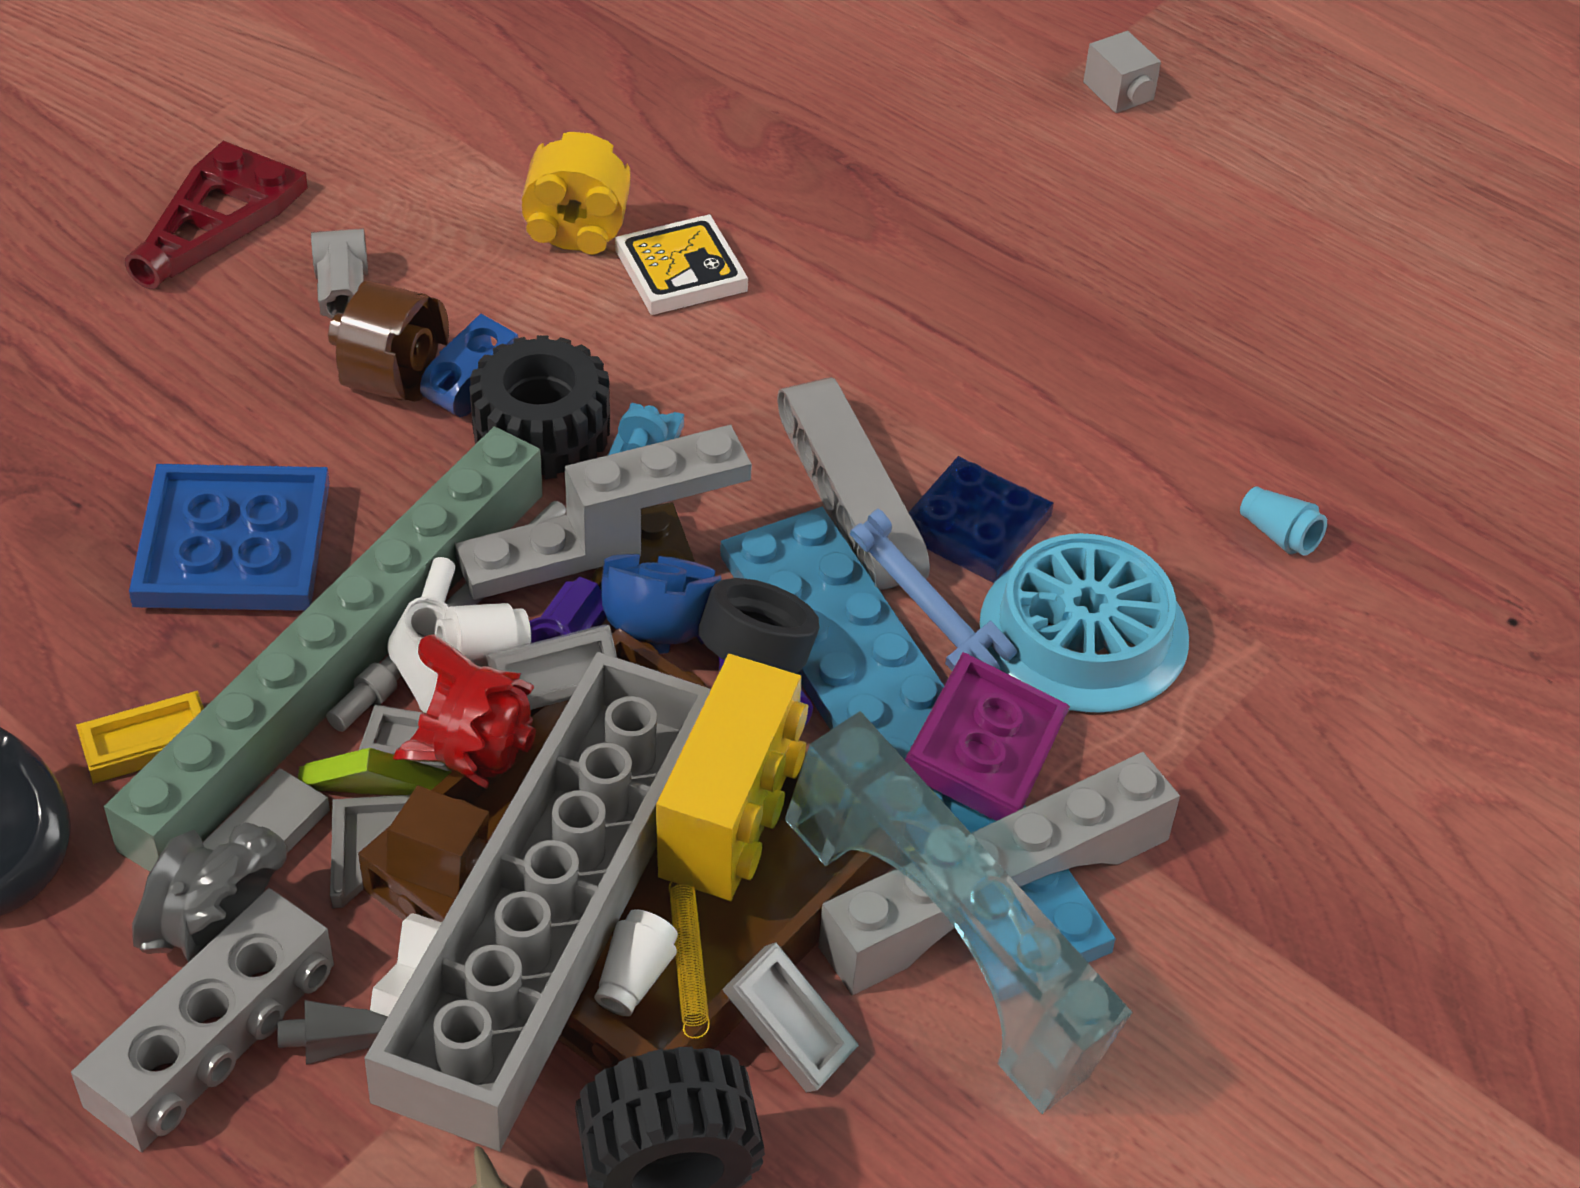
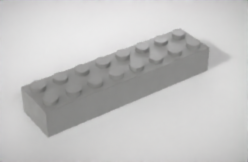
(535, 908)

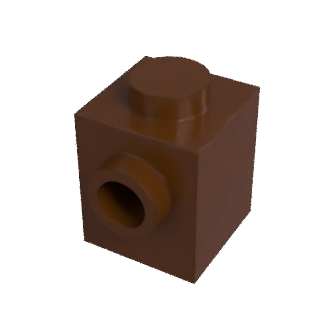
(436, 841)

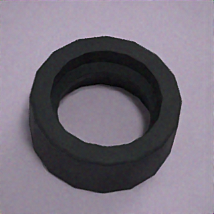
(759, 624)

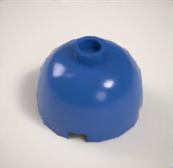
(656, 600)

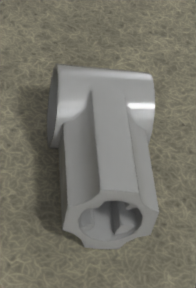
(339, 267)

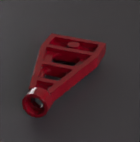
(231, 170)

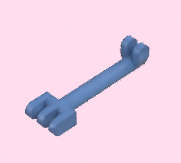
(874, 539)

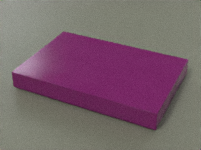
(986, 738)

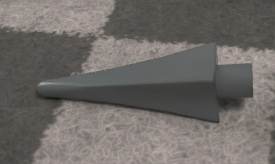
(330, 1030)

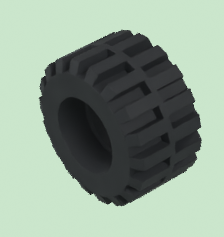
(545, 396)
(670, 1122)

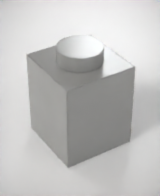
(1121, 71)

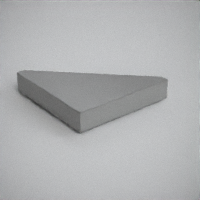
(353, 828)

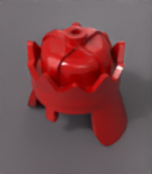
(474, 717)

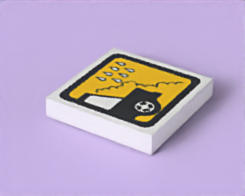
(681, 264)

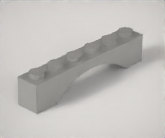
(1096, 821)

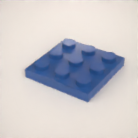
(231, 537)

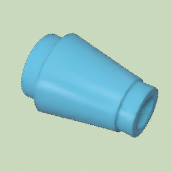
(1285, 520)

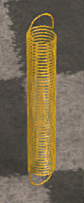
(694, 994)

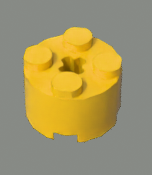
(575, 193)

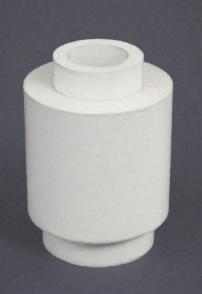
(484, 629)

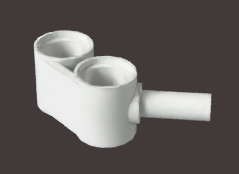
(422, 618)

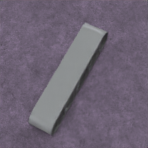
(847, 471)

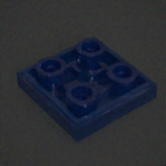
(979, 518)

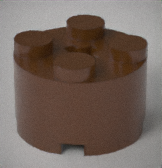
(388, 339)

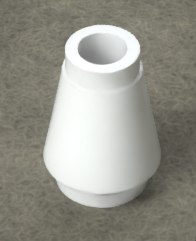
(635, 960)

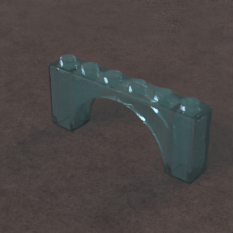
(1048, 998)

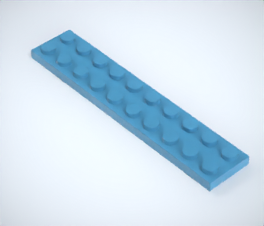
(875, 667)

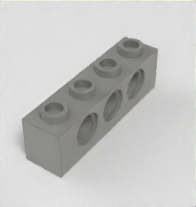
(168, 1028)

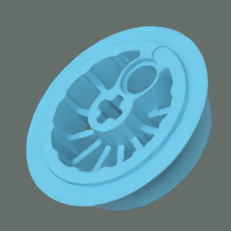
(1094, 597)

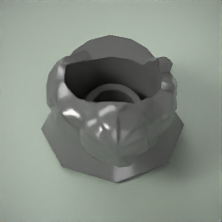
(203, 890)

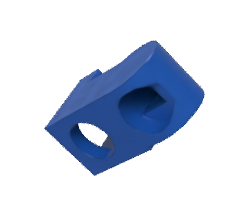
(449, 374)

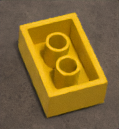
(731, 777)

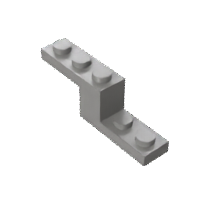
(602, 511)

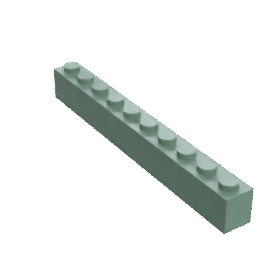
(319, 655)

